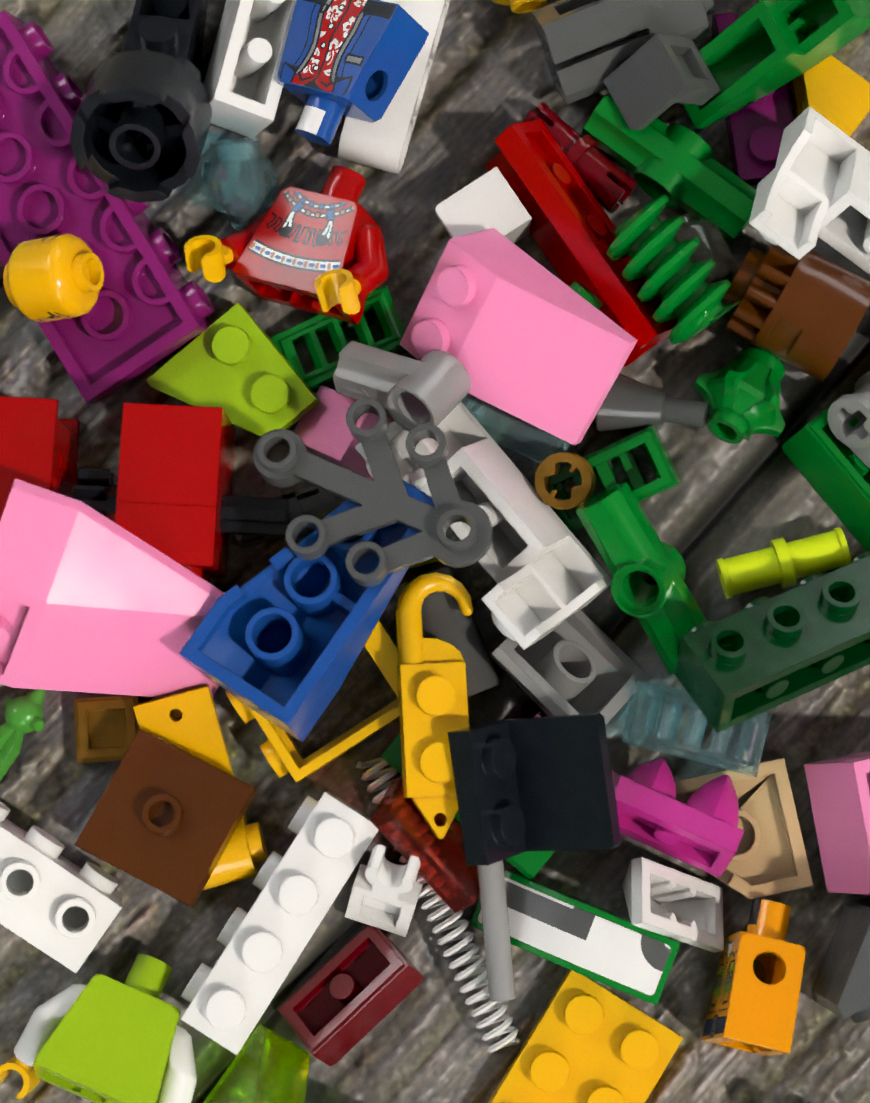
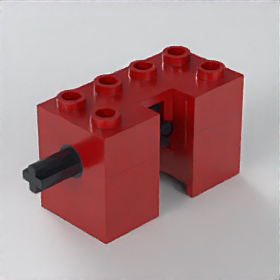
(170, 477)

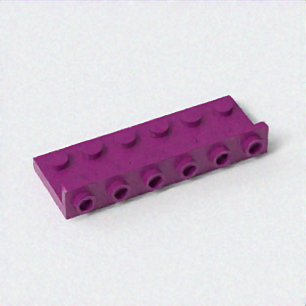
(144, 300)

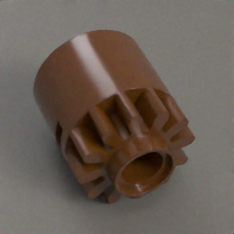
(797, 307)

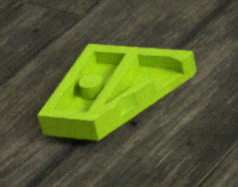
(239, 371)

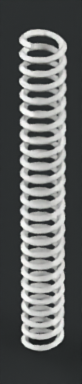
(456, 934)

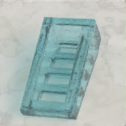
(644, 718)

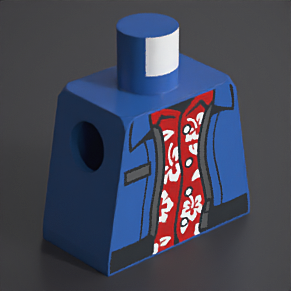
(346, 61)

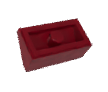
(350, 995)

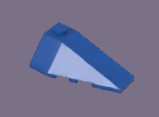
(296, 628)

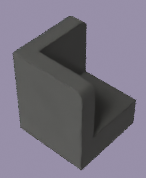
(657, 76)

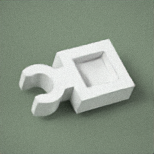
(385, 893)

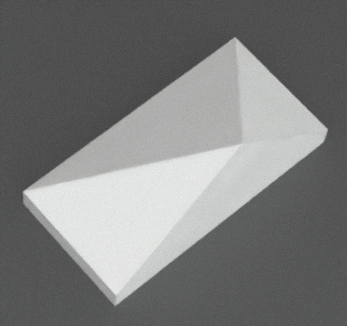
(674, 904)

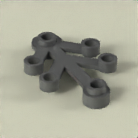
(379, 501)

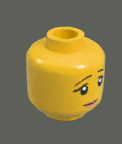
(53, 278)

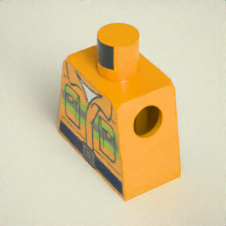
(742, 1008)

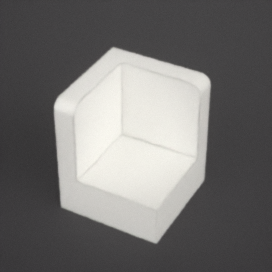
(483, 206)

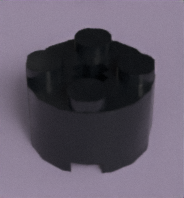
(142, 124)

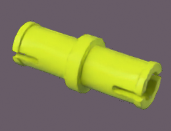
(783, 562)

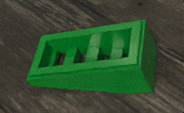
(377, 302)
(657, 454)

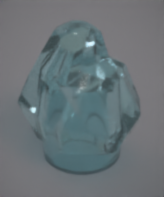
(239, 180)

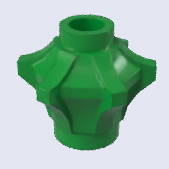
(744, 396)

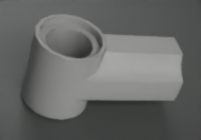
(407, 387)

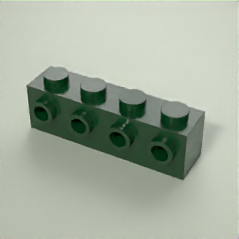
(779, 646)

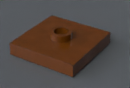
(166, 818)

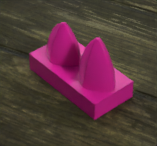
(694, 832)

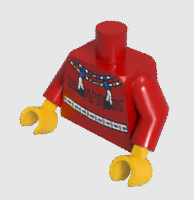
(304, 250)

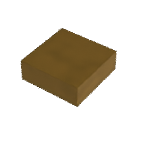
(104, 727)

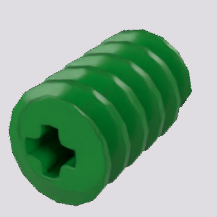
(669, 271)

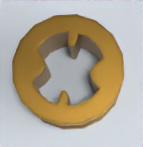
(551, 467)

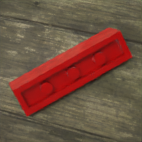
(574, 229)

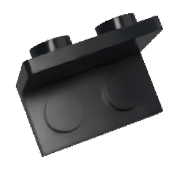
(534, 786)

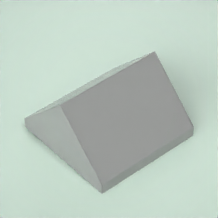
(572, 670)

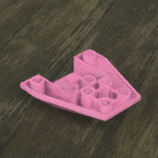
(92, 603)

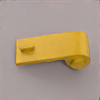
(197, 730)

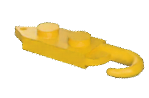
(430, 700)

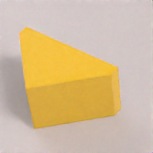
(834, 93)

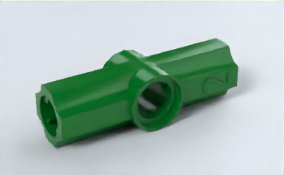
(674, 164)
(630, 546)

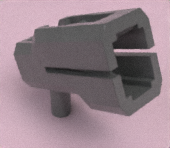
(597, 36)

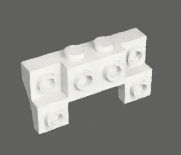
(816, 192)
(533, 555)

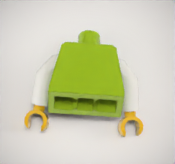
(109, 1041)

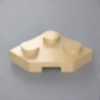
(772, 846)

